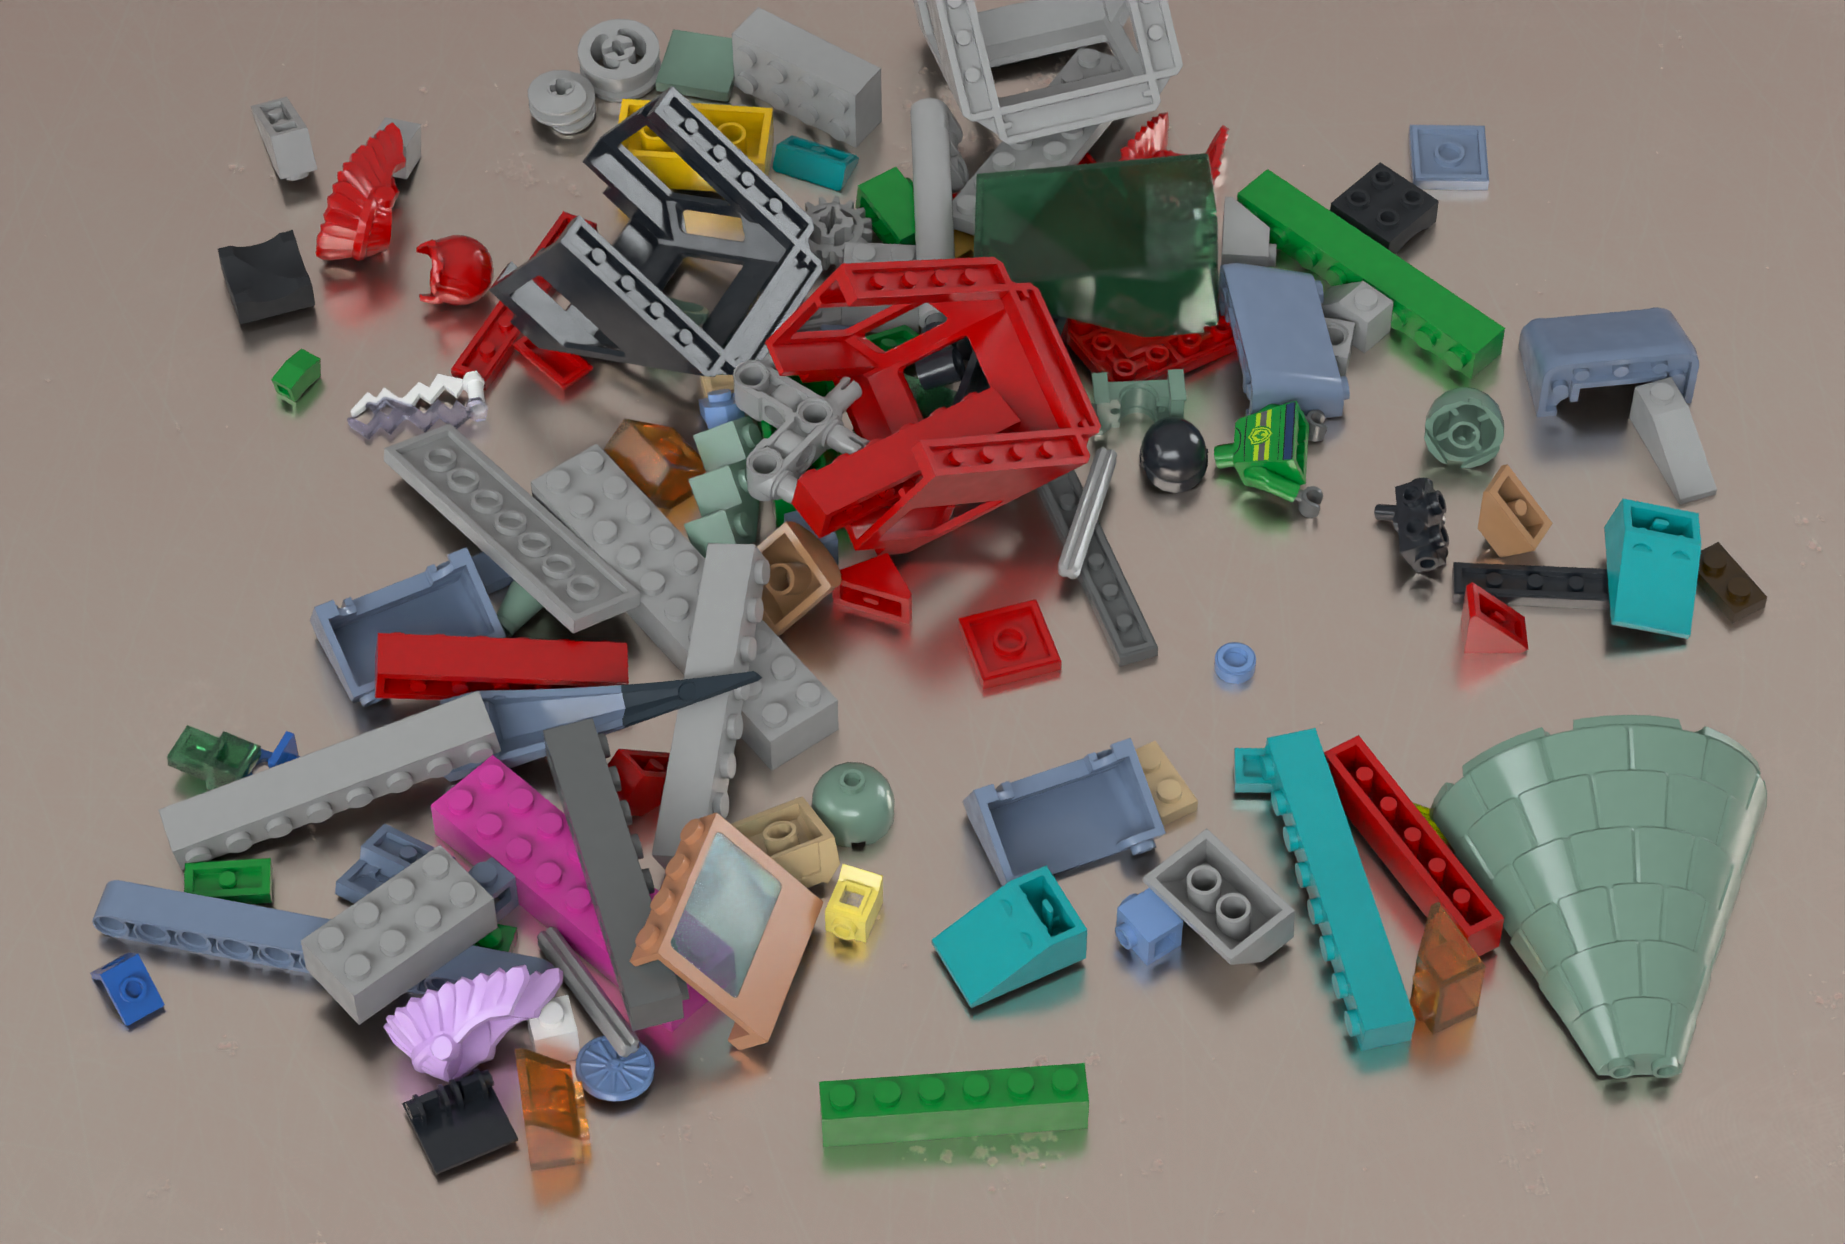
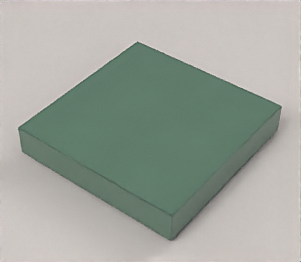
(698, 66)

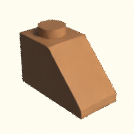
(1511, 516)

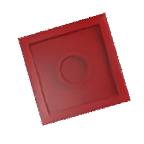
(1009, 644)

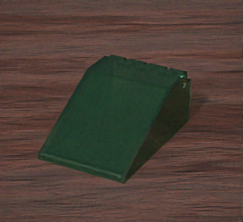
(1109, 240)

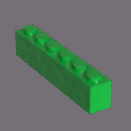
(954, 1105)

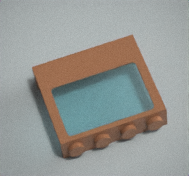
(730, 926)

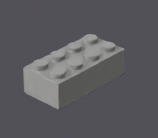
(807, 77)
(399, 934)

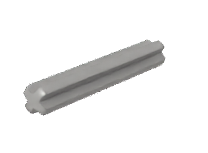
(1087, 513)
(588, 992)

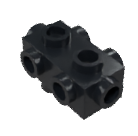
(1419, 523)

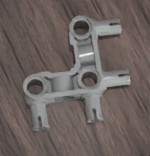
(803, 421)

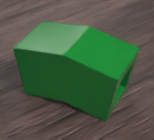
(297, 374)

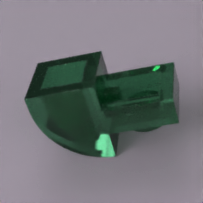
(213, 758)

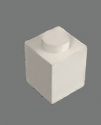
(555, 1031)

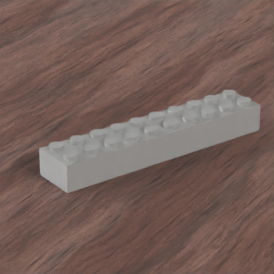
(615, 519)

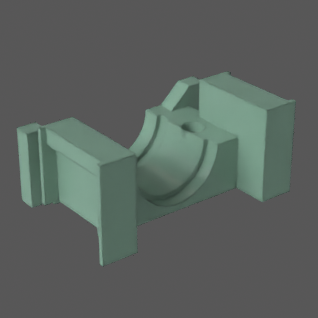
(1150, 397)

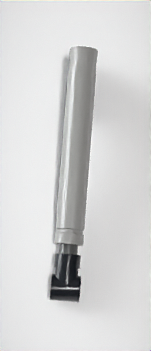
(936, 175)

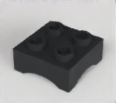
(1386, 207)
(266, 278)

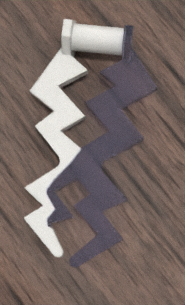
(404, 407)

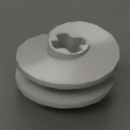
(562, 100)

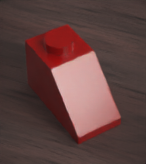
(641, 778)

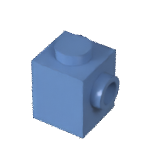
(1148, 926)

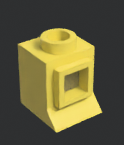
(854, 904)

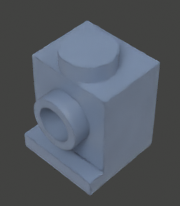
(497, 883)

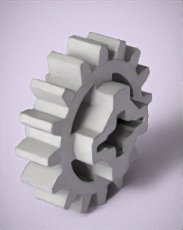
(834, 226)

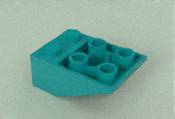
(1652, 567)
(1012, 938)

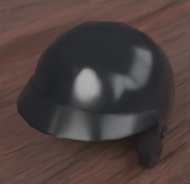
(1174, 455)

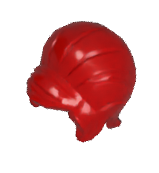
(459, 271)

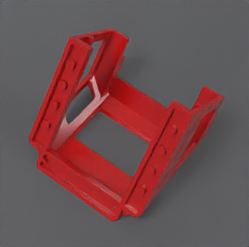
(1018, 356)

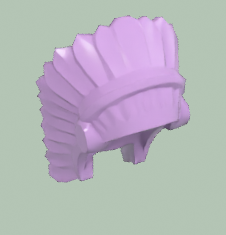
(464, 1021)

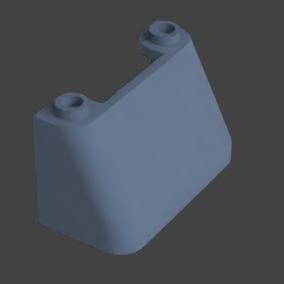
(1281, 338)
(1604, 350)
(424, 604)
(1067, 814)

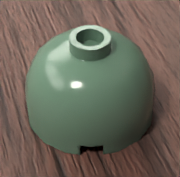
(1464, 427)
(854, 803)

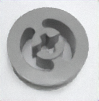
(618, 44)

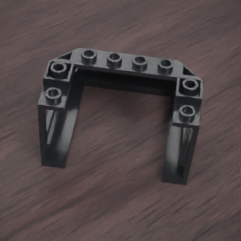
(617, 287)

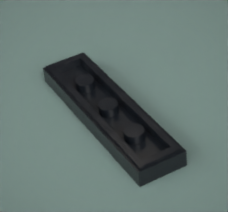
(1535, 585)

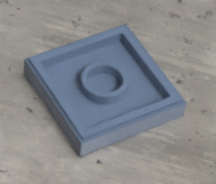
(1448, 157)

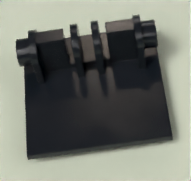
(460, 1121)

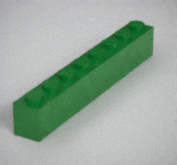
(1346, 255)

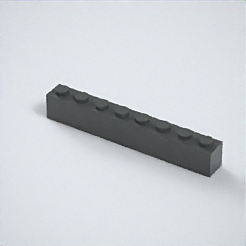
(611, 868)

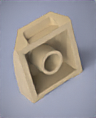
(795, 840)

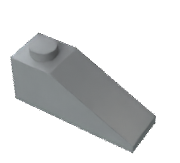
(285, 138)
(1672, 439)

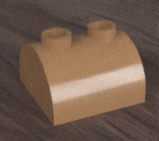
(799, 575)

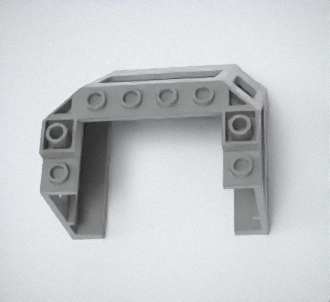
(974, 42)

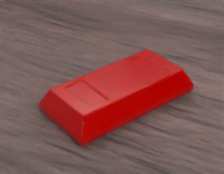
(560, 367)

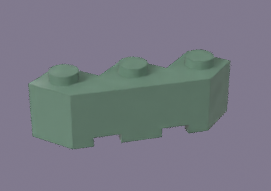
(722, 492)

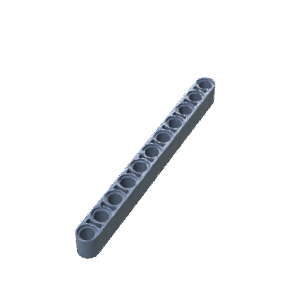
(253, 932)

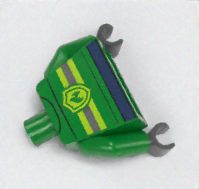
(1273, 452)

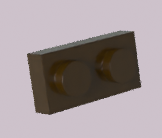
(1728, 584)

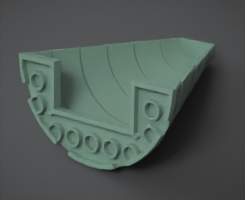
(1612, 871)

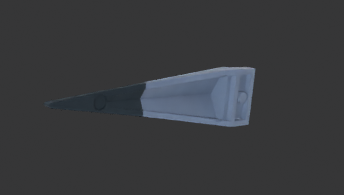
(524, 714)

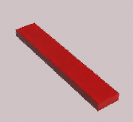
(494, 340)

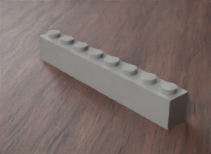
(708, 730)
(330, 781)

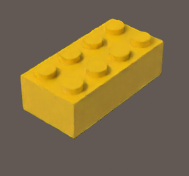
(745, 126)

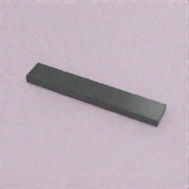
(1101, 577)

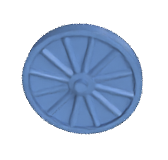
(611, 1075)

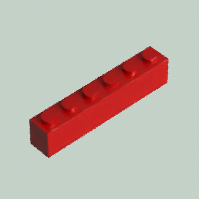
(873, 476)
(456, 665)
(1410, 844)

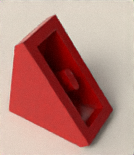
(875, 589)
(1491, 624)

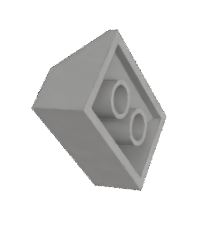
(1223, 900)

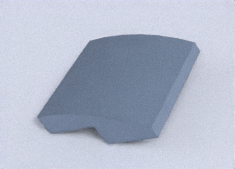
(380, 859)

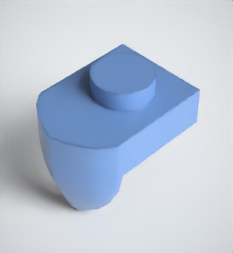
(719, 408)

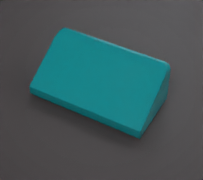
(814, 162)

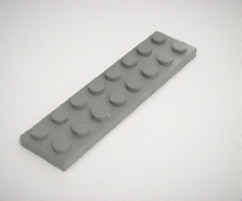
(1043, 152)
(512, 528)

